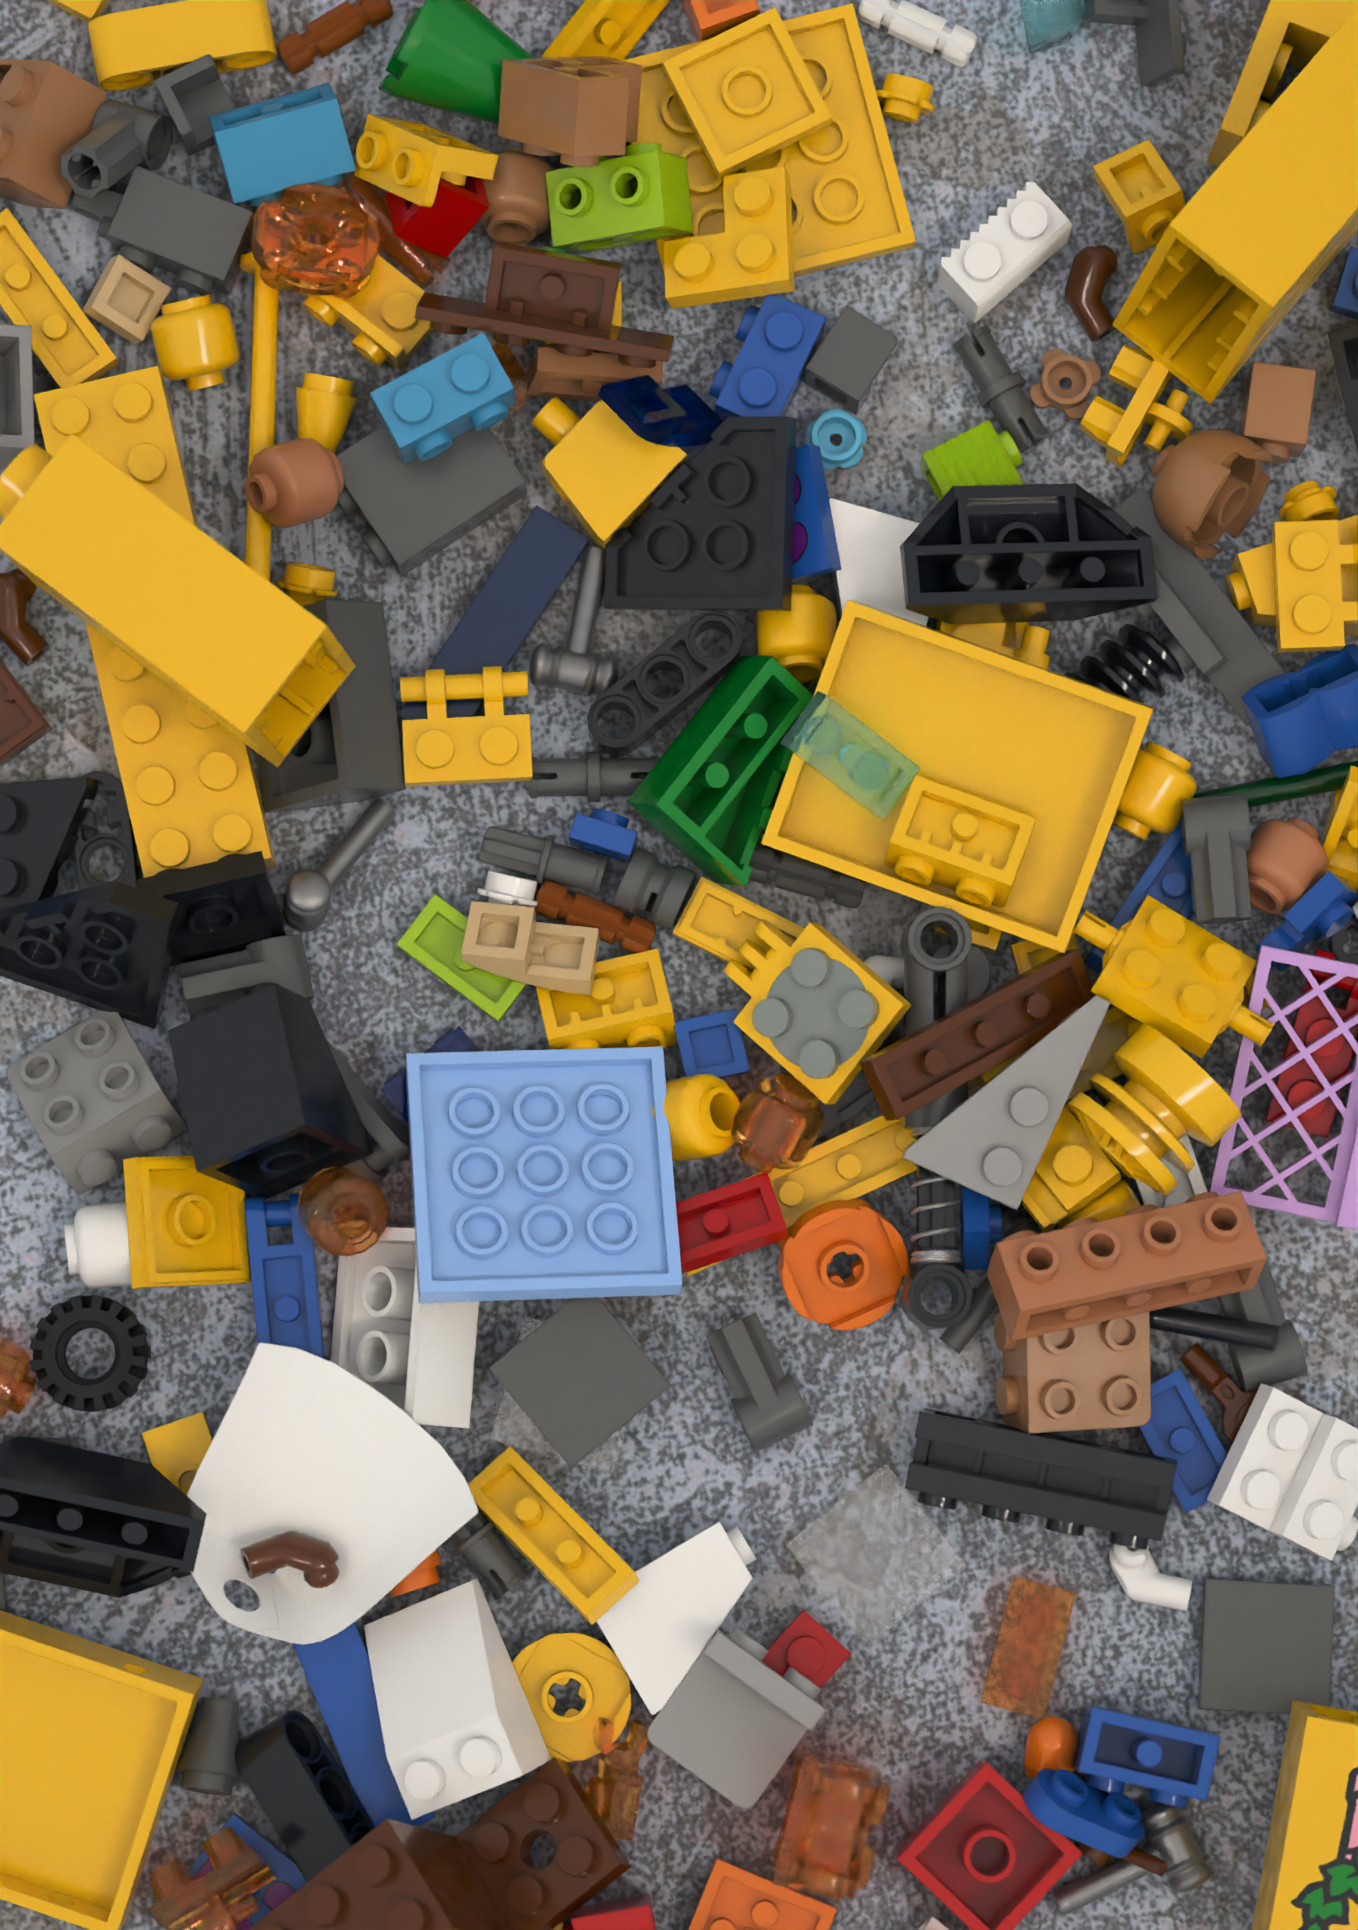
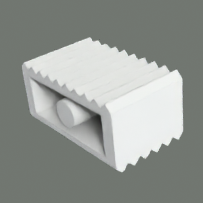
(1003, 251)

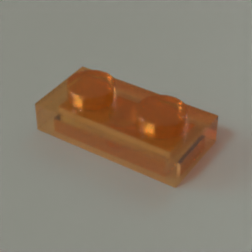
(1027, 1647)

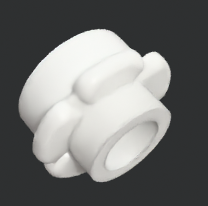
(509, 890)

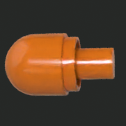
(1050, 1745)

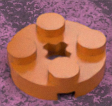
(875, 1277)

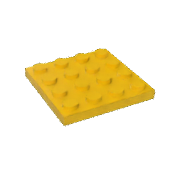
(841, 177)

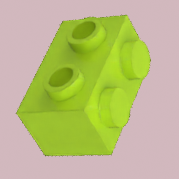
(620, 200)

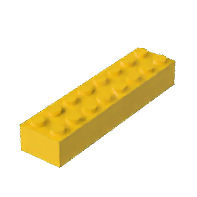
(181, 771)

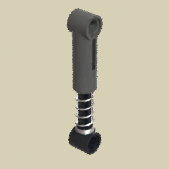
(936, 1196)

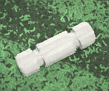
(920, 28)

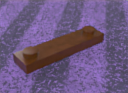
(976, 1035)

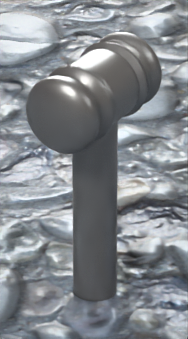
(574, 666)
(310, 889)
(1169, 1841)

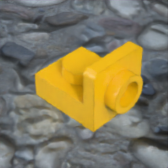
(1140, 193)

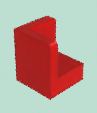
(443, 224)

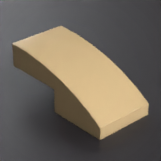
(535, 953)

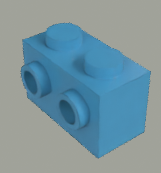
(282, 144)
(444, 400)

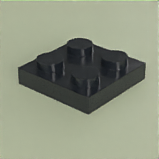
(219, 906)

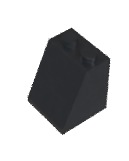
(264, 1093)

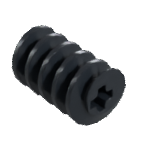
(1130, 667)

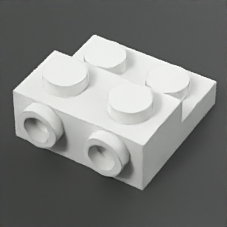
(1293, 1474)

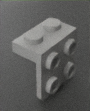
(94, 1100)
(736, 1718)

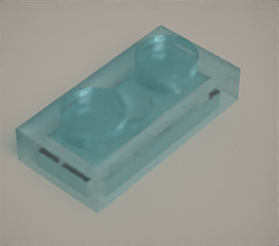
(850, 755)

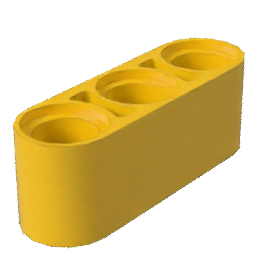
(151, 41)

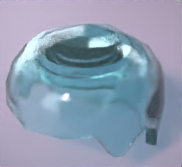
(1051, 22)

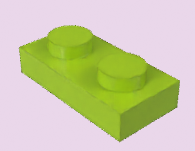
(437, 944)

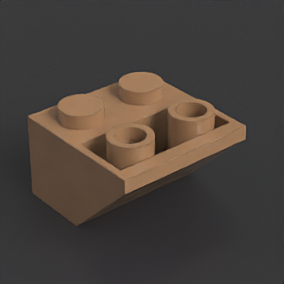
(40, 119)

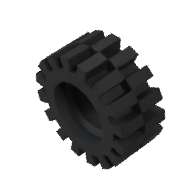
(50, 1353)

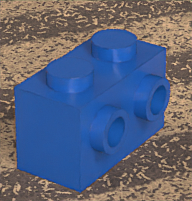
(772, 361)
(1145, 1752)

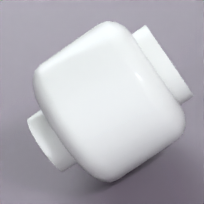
(99, 1245)

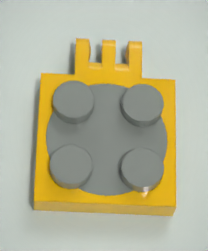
(814, 1006)

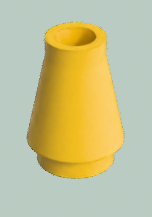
(324, 409)

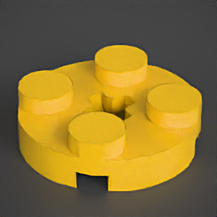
(602, 1682)

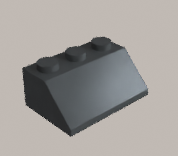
(354, 741)

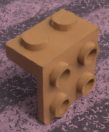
(1076, 1377)

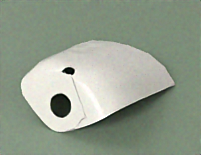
(327, 1460)

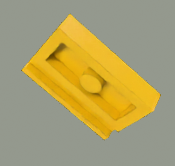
(1067, 1175)

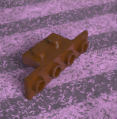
(548, 300)

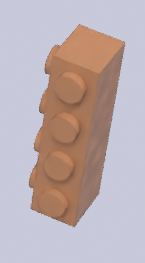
(1125, 1264)

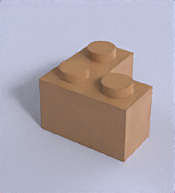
(570, 106)

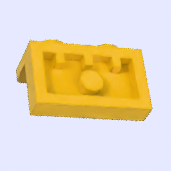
(414, 156)
(377, 316)
(958, 843)
(624, 1009)

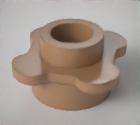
(1058, 367)

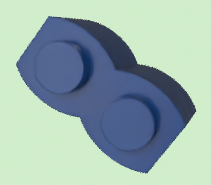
(1306, 712)

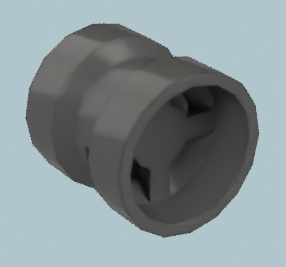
(654, 888)

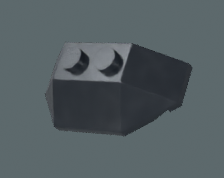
(1025, 557)
(92, 1519)

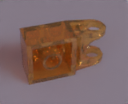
(828, 1825)

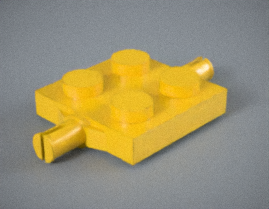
(1174, 976)

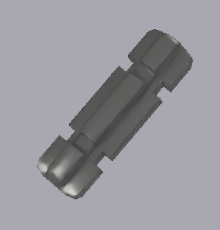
(805, 877)

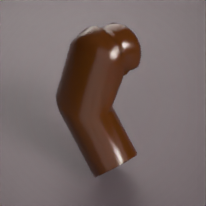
(1085, 287)
(14, 628)
(293, 1550)

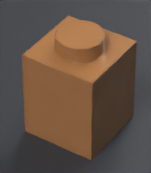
(1278, 409)

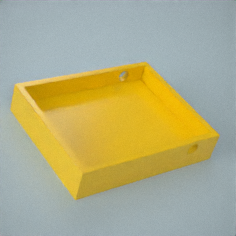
(980, 729)
(82, 1769)

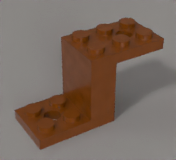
(470, 1881)

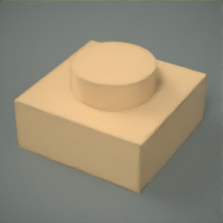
(126, 299)

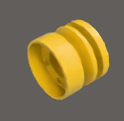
(1154, 1109)

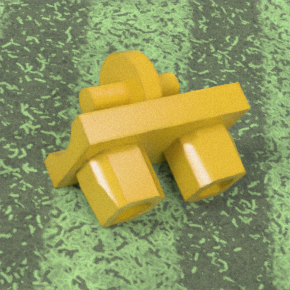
(1120, 428)

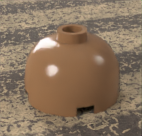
(1207, 487)

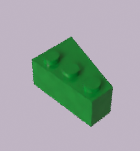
(724, 768)

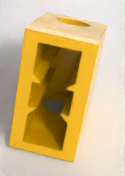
(602, 467)

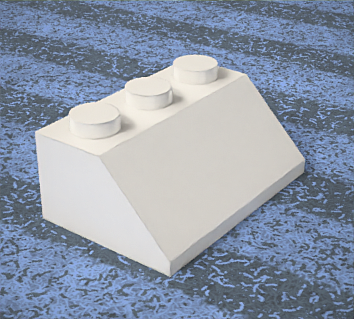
(401, 1347)

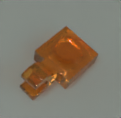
(617, 1783)

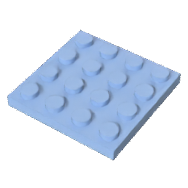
(542, 1175)

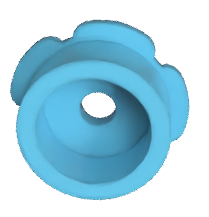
(848, 428)

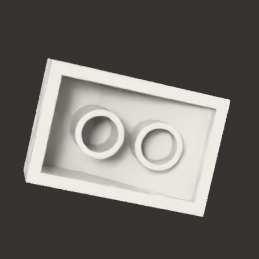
(450, 1701)

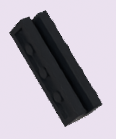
(1042, 1476)

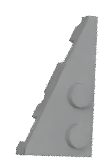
(1003, 1128)

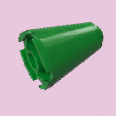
(451, 60)

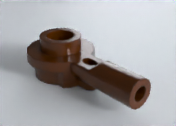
(1221, 1386)

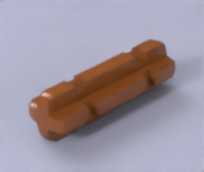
(331, 32)
(584, 911)

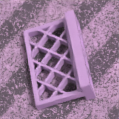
(1342, 1190)

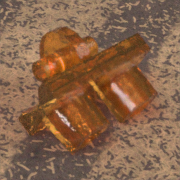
(217, 1898)

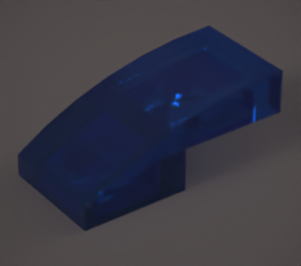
(661, 415)

